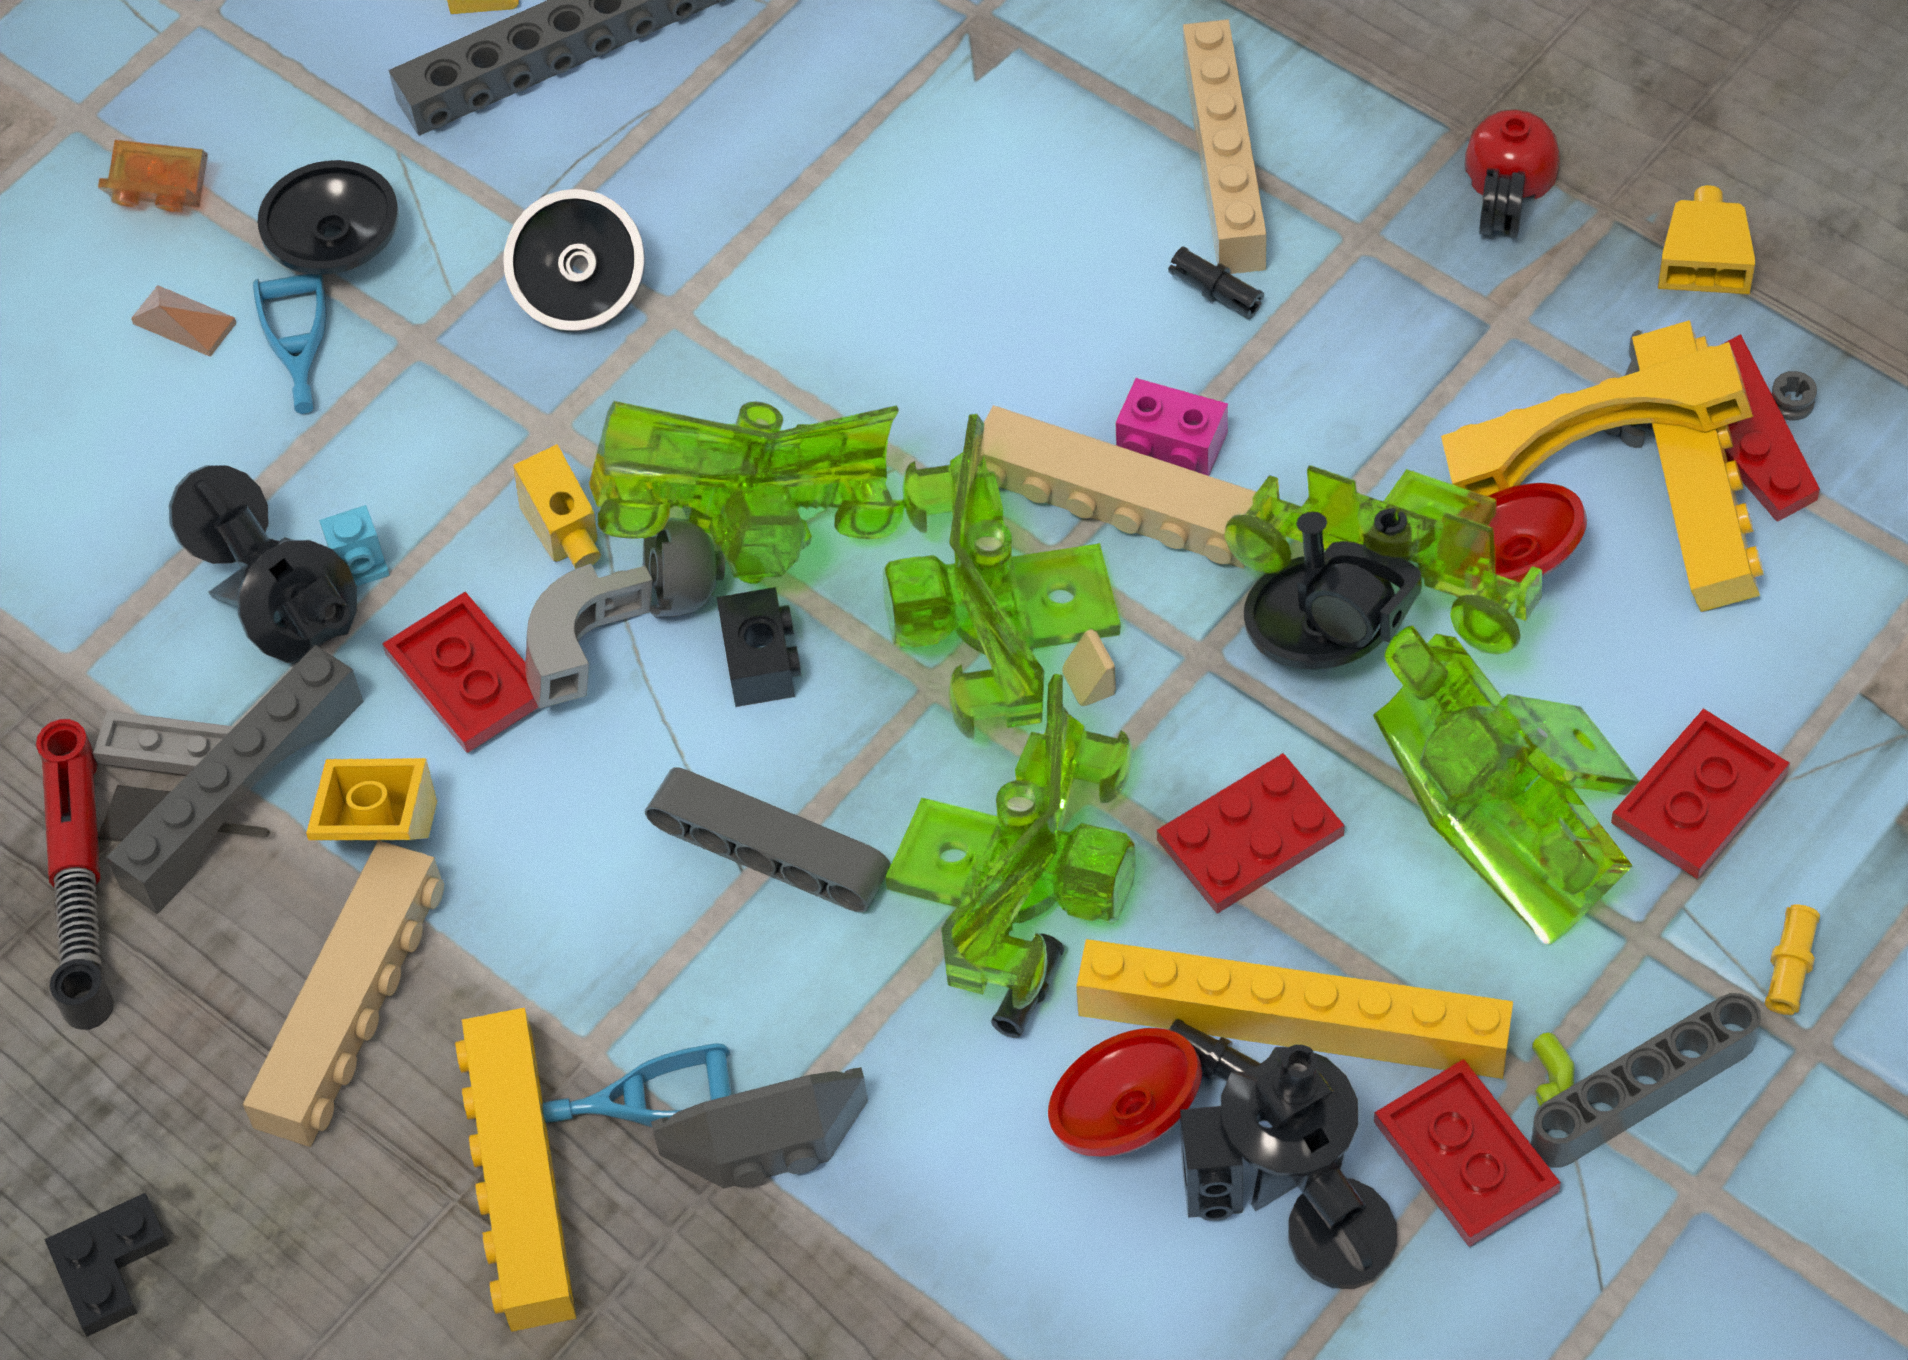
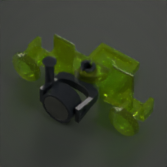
(1366, 537)

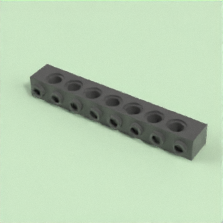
(523, 53)

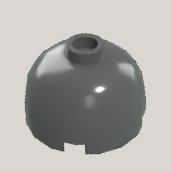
(682, 567)

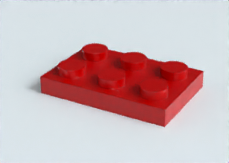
(463, 671)
(1700, 793)
(1250, 833)
(1466, 1152)

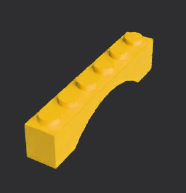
(1690, 391)

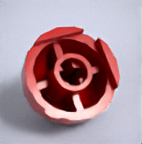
(1514, 143)

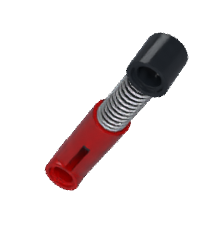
(74, 871)

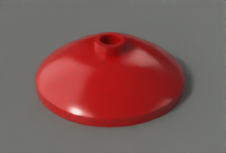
(1535, 528)
(1125, 1092)

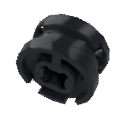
(1502, 202)

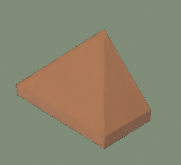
(183, 320)

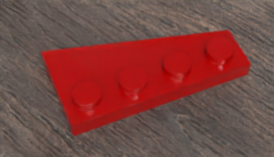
(1766, 448)

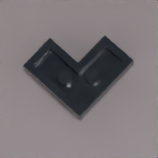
(94, 1251)

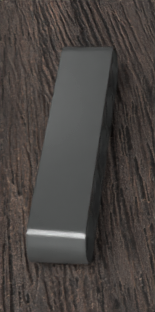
(768, 839)
(1655, 1058)

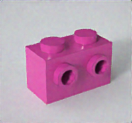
(1172, 425)

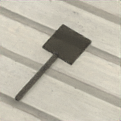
(133, 804)

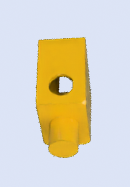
(1708, 246)
(557, 507)

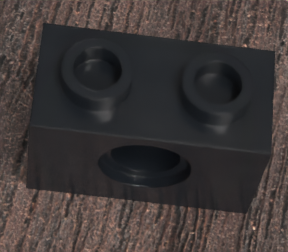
(751, 621)
(1209, 1166)

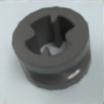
(1799, 383)

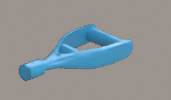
(301, 344)
(632, 1087)

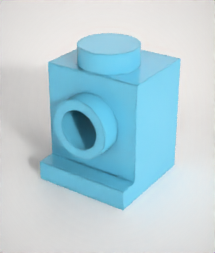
(356, 543)

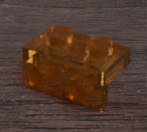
(155, 174)

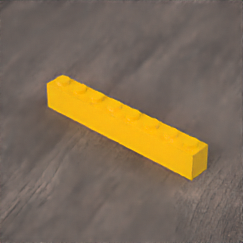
(1294, 1007)

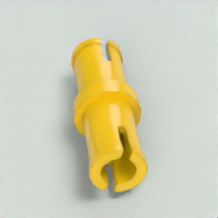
(1792, 959)

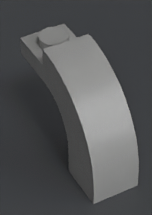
(564, 614)

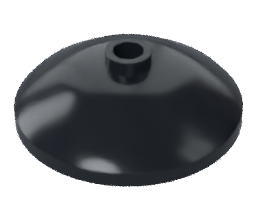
(328, 217)
(550, 240)
(1286, 632)

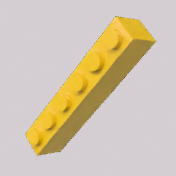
(1703, 490)
(517, 1171)

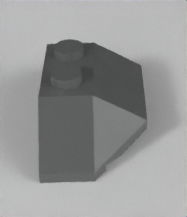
(764, 1129)

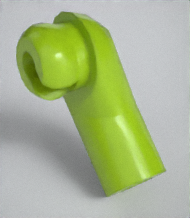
(1558, 1065)

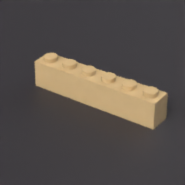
(1224, 146)
(1113, 484)
(344, 994)

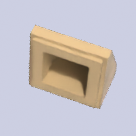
(1090, 670)

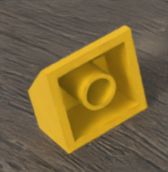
(373, 800)

